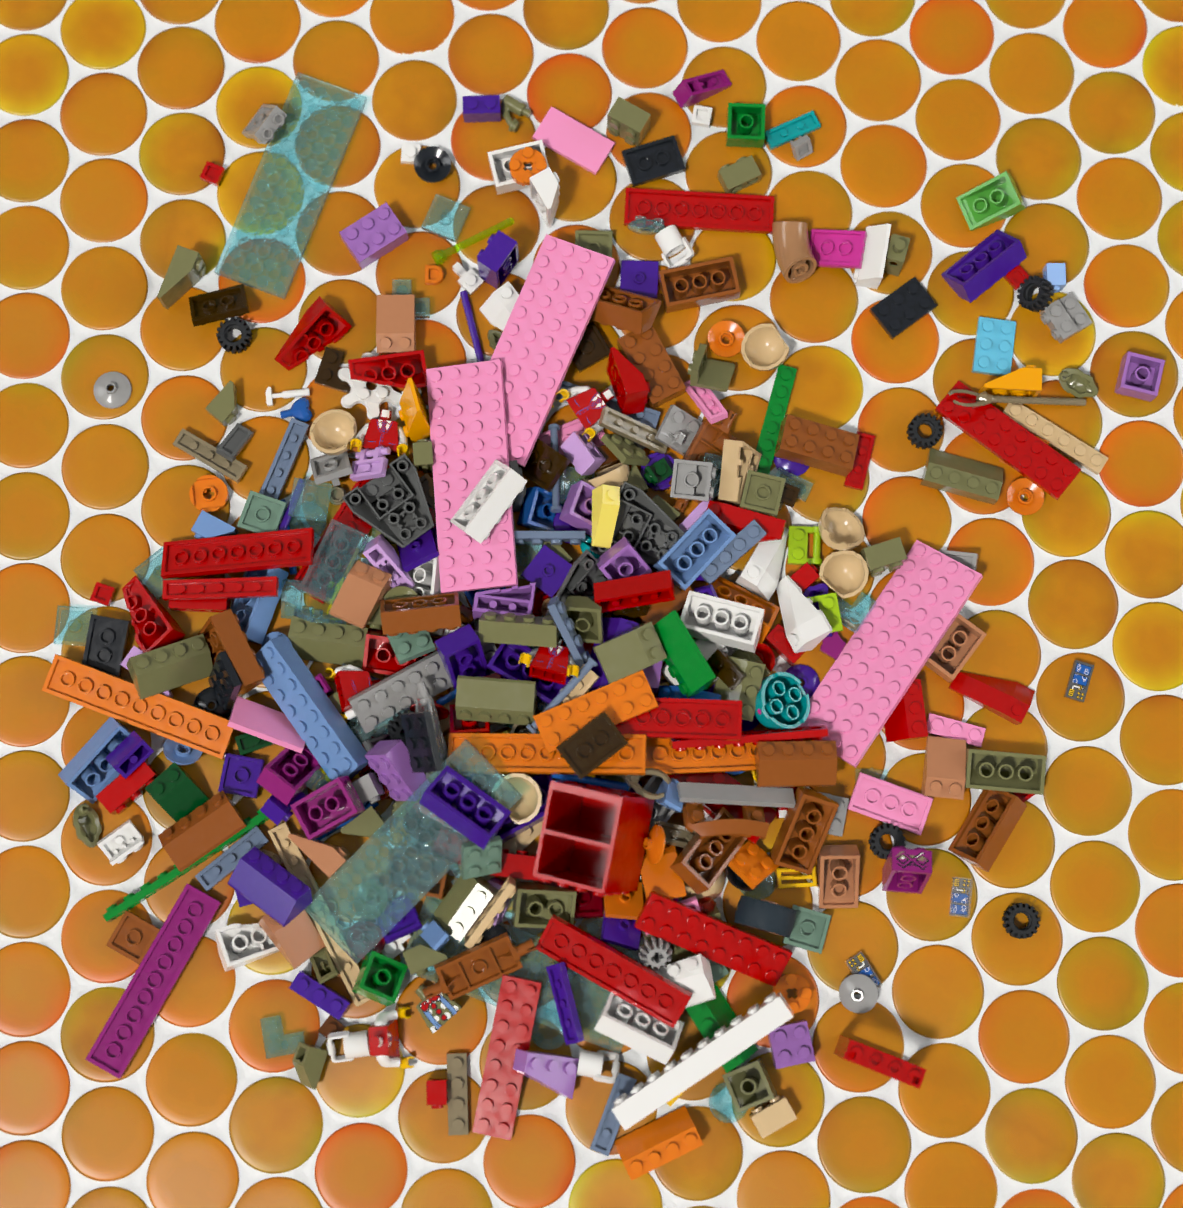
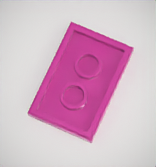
(838, 248)

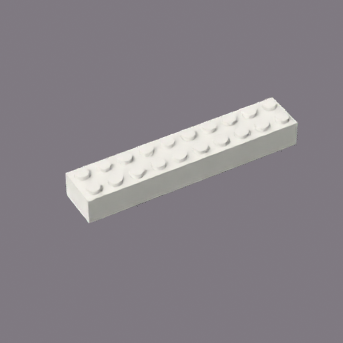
(703, 1060)

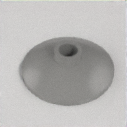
(116, 397)
(863, 985)

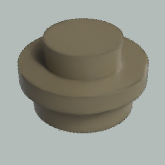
(337, 494)

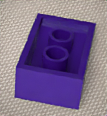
(462, 654)

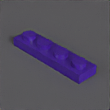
(565, 1003)

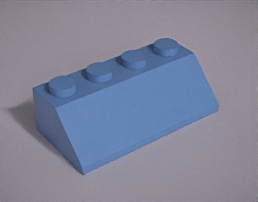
(695, 549)
(257, 613)
(89, 770)

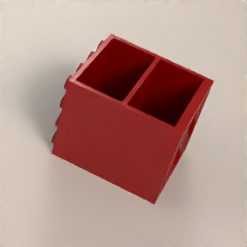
(593, 838)

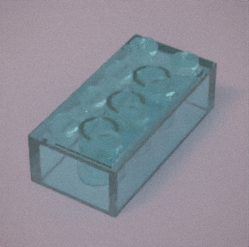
(333, 561)

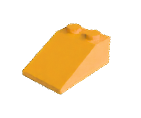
(1021, 382)
(414, 413)

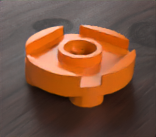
(523, 157)
(217, 501)
(802, 987)

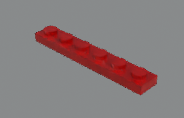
(220, 588)

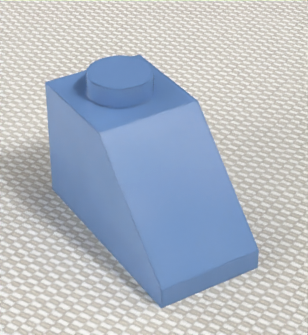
(210, 526)
(671, 797)
(435, 935)

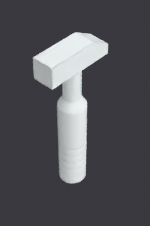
(285, 394)

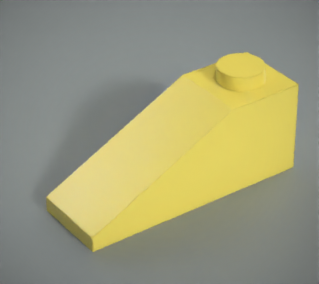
(604, 514)

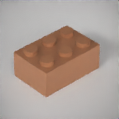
(955, 648)

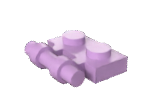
(369, 467)

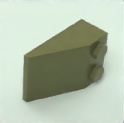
(181, 275)
(630, 652)
(537, 903)

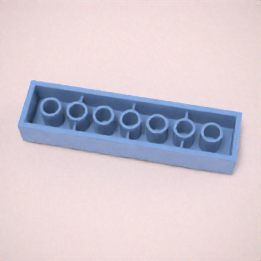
(310, 710)

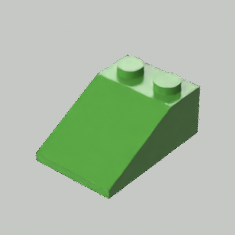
(991, 201)

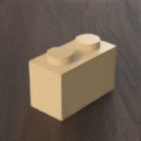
(772, 1116)

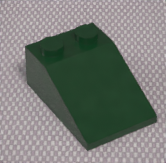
(176, 792)

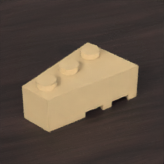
(736, 462)

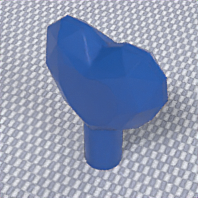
(299, 410)

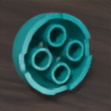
(781, 702)

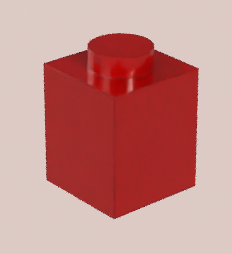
(805, 576)
(436, 1093)

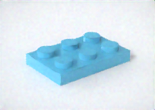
(993, 346)

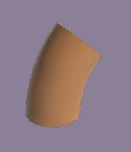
(793, 250)

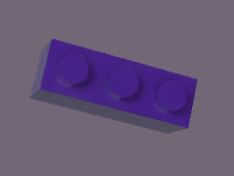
(320, 995)

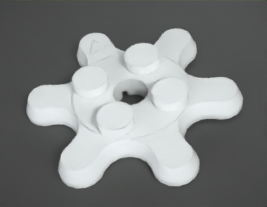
(369, 398)

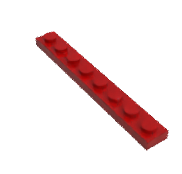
(773, 735)

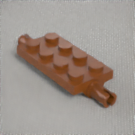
(707, 440)
(478, 966)

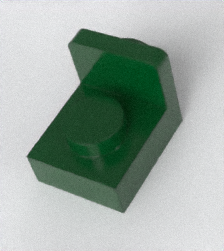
(657, 472)

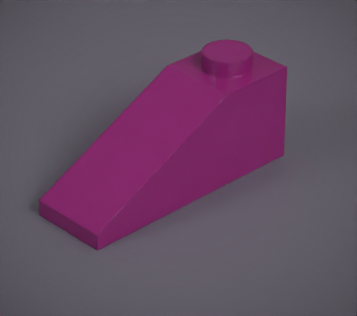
(700, 88)

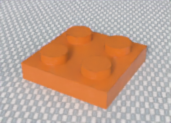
(752, 864)

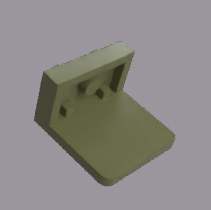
(709, 372)

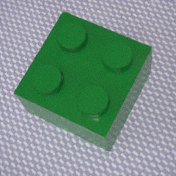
(745, 125)
(380, 978)

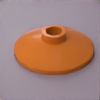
(728, 330)
(1034, 495)
(655, 844)

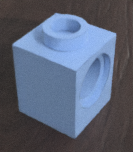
(1056, 275)

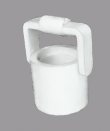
(672, 243)
(354, 1044)
(591, 1064)

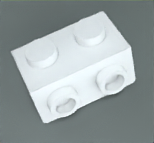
(121, 842)

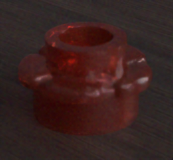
(706, 904)

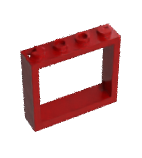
(880, 1061)

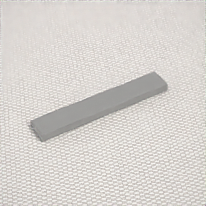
(736, 795)

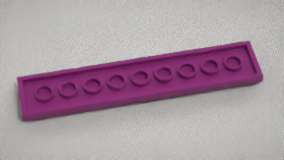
(153, 981)

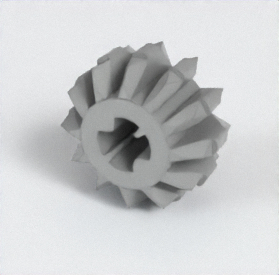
(648, 951)

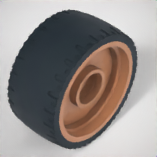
(765, 916)

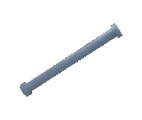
(555, 508)
(566, 690)

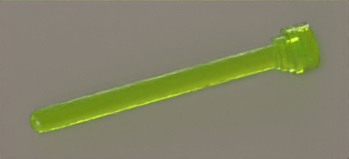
(440, 256)

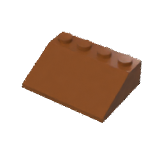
(224, 634)

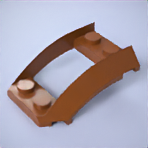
(752, 824)

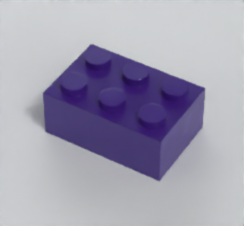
(497, 259)

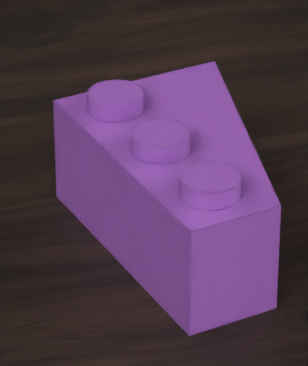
(512, 600)
(548, 1069)

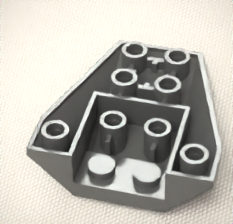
(393, 503)
(642, 525)
(581, 579)

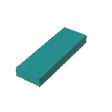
(791, 130)

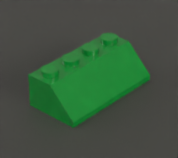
(683, 656)
(713, 1015)

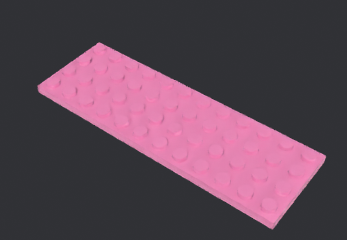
(545, 335)
(466, 439)
(890, 649)

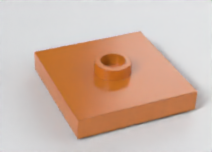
(625, 905)

